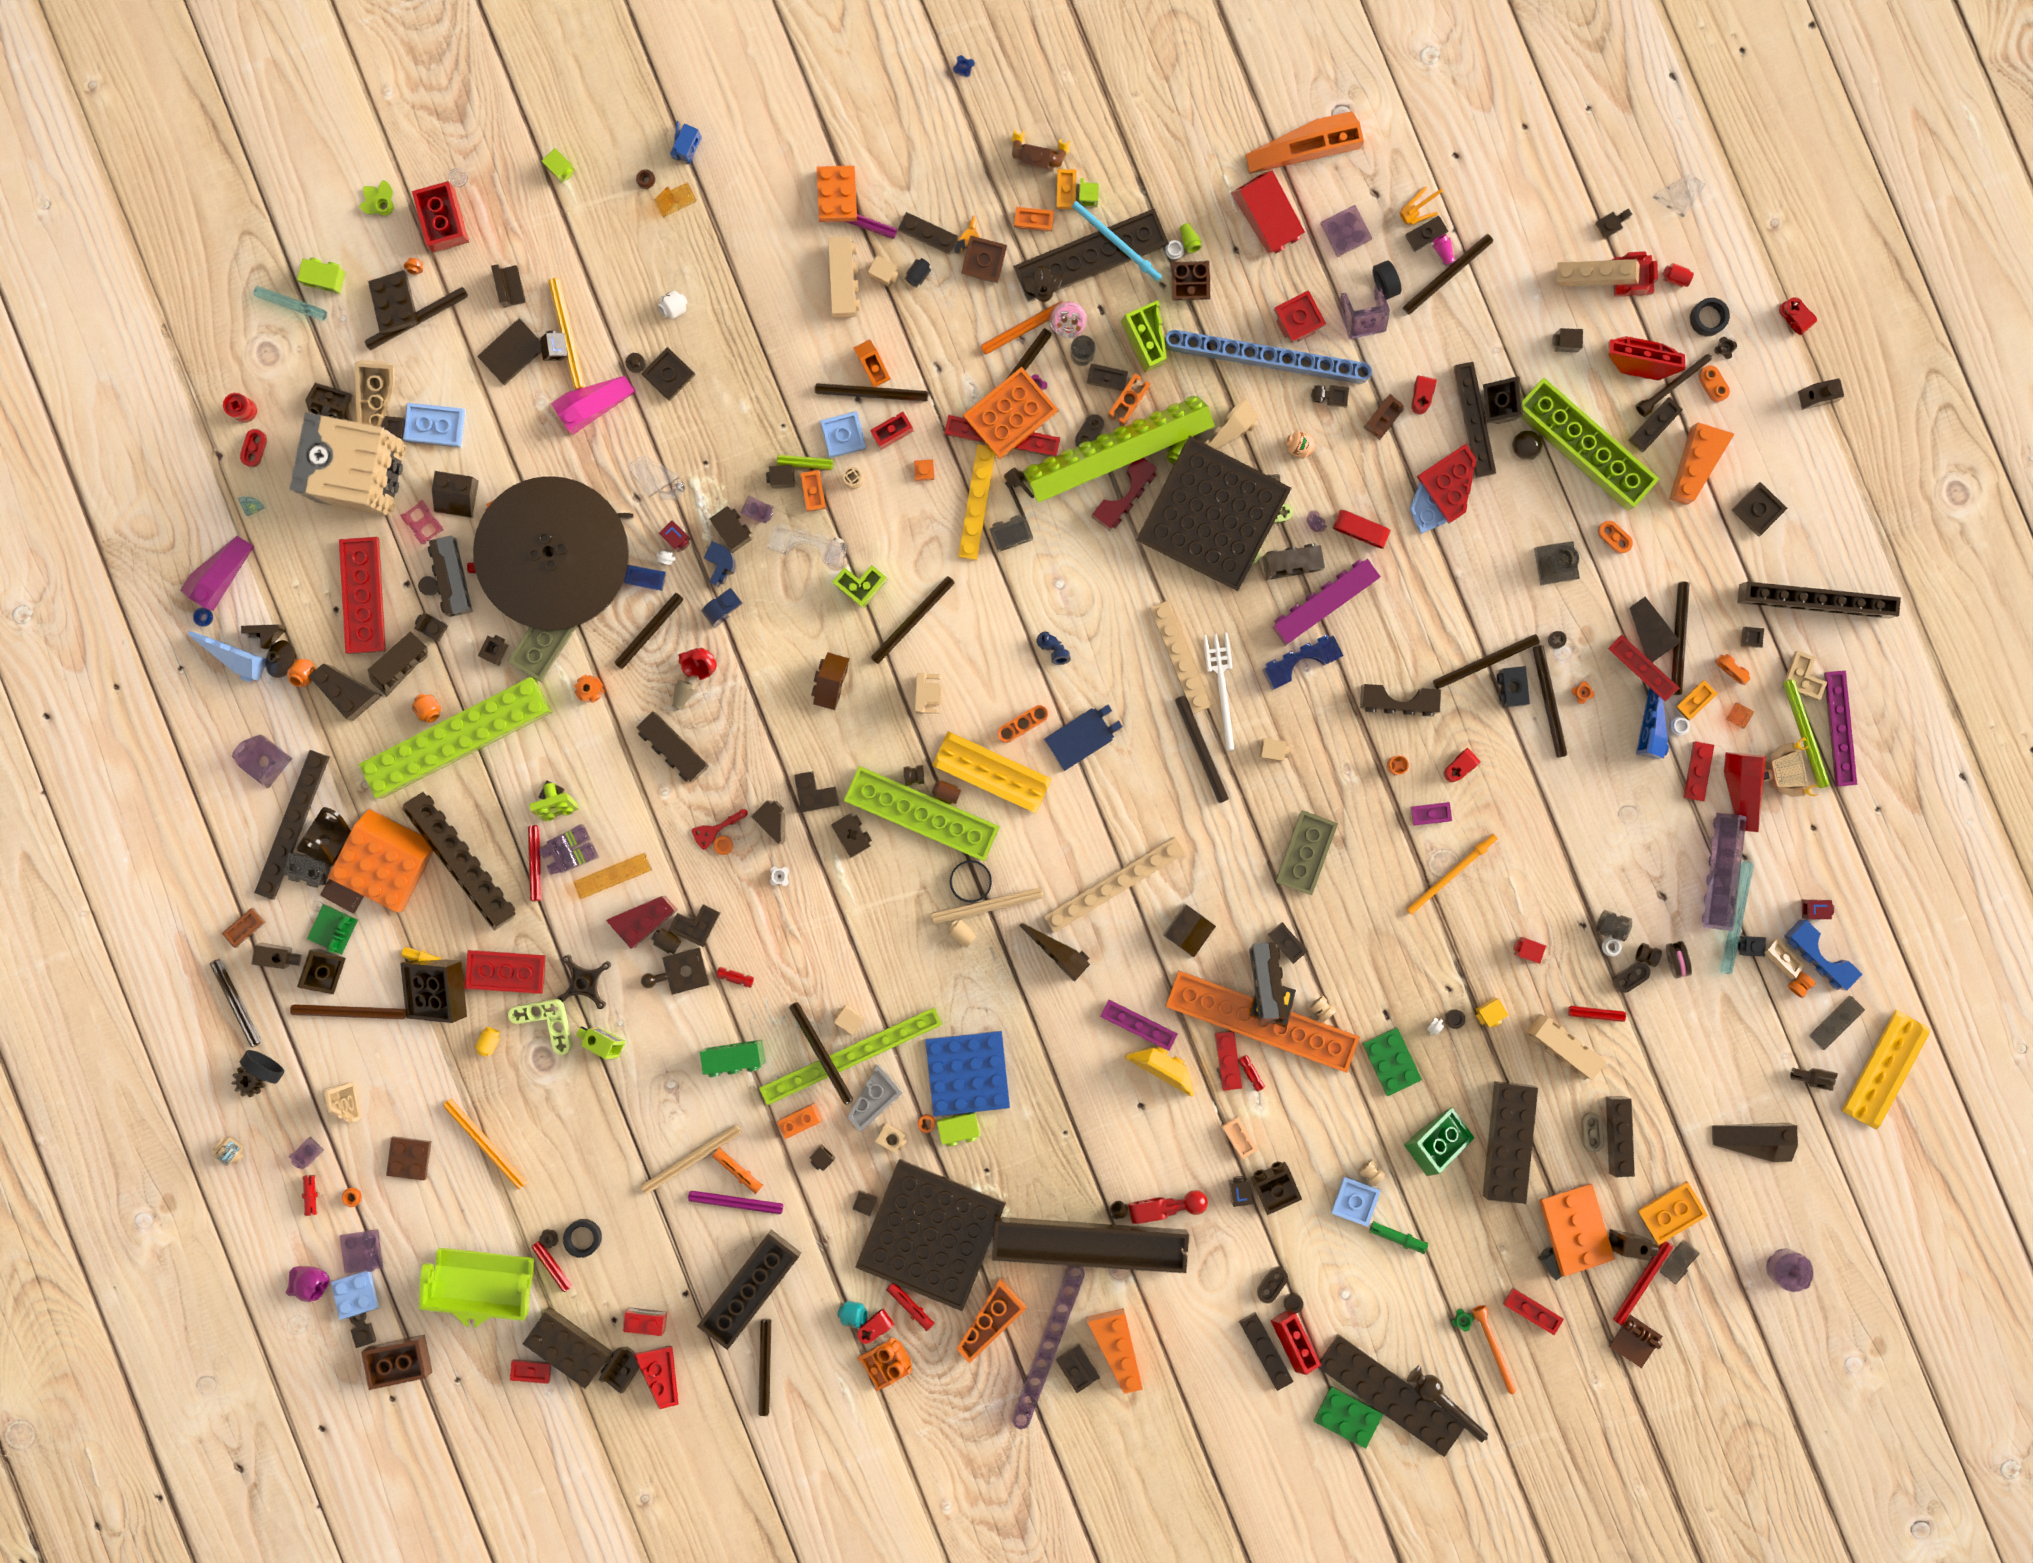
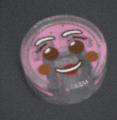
(1068, 319)

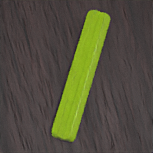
(805, 462)

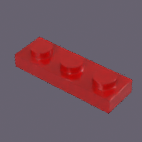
(1698, 771)
(1228, 1060)
(1533, 1311)

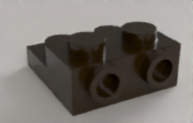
(1276, 1187)

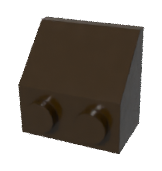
(1503, 400)
(454, 494)
(772, 820)
(1189, 930)

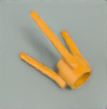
(1409, 213)

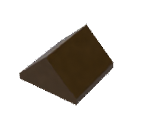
(321, 971)

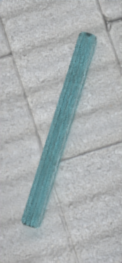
(1733, 936)

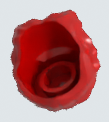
(697, 663)

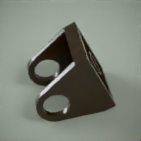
(325, 827)

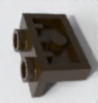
(328, 401)

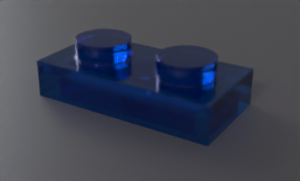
(645, 577)

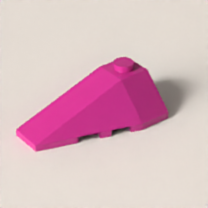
(587, 404)

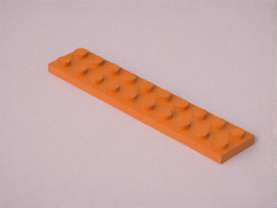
(1232, 1010)

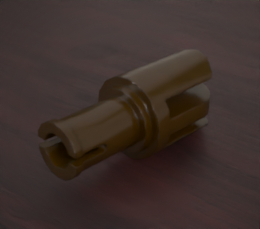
(1815, 1078)

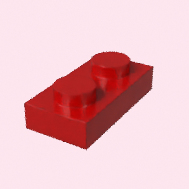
(530, 1371)

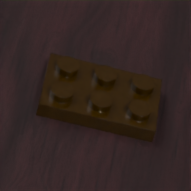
(393, 302)

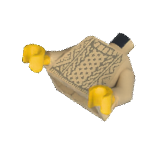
(1787, 770)

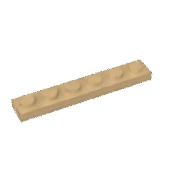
(1180, 657)

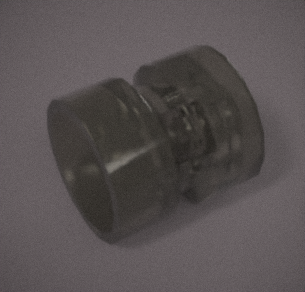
(1082, 350)
(1612, 925)

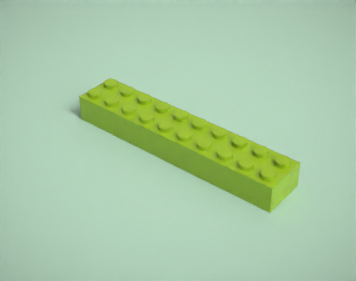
(1118, 448)
(455, 738)

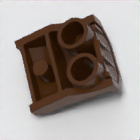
(1191, 281)

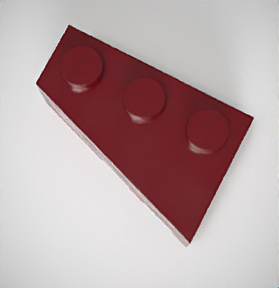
(642, 920)

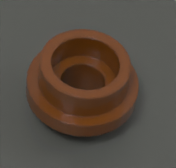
(641, 175)

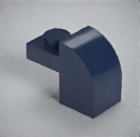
(723, 559)
(719, 609)

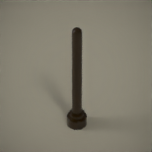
(1645, 407)

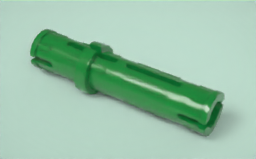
(1406, 1241)

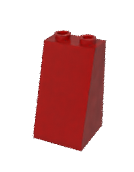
(1268, 212)

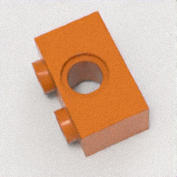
(799, 1120)

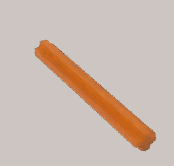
(1017, 330)

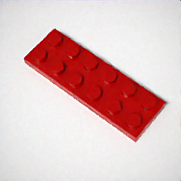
(362, 595)

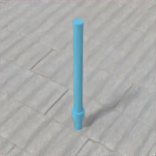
(1145, 265)

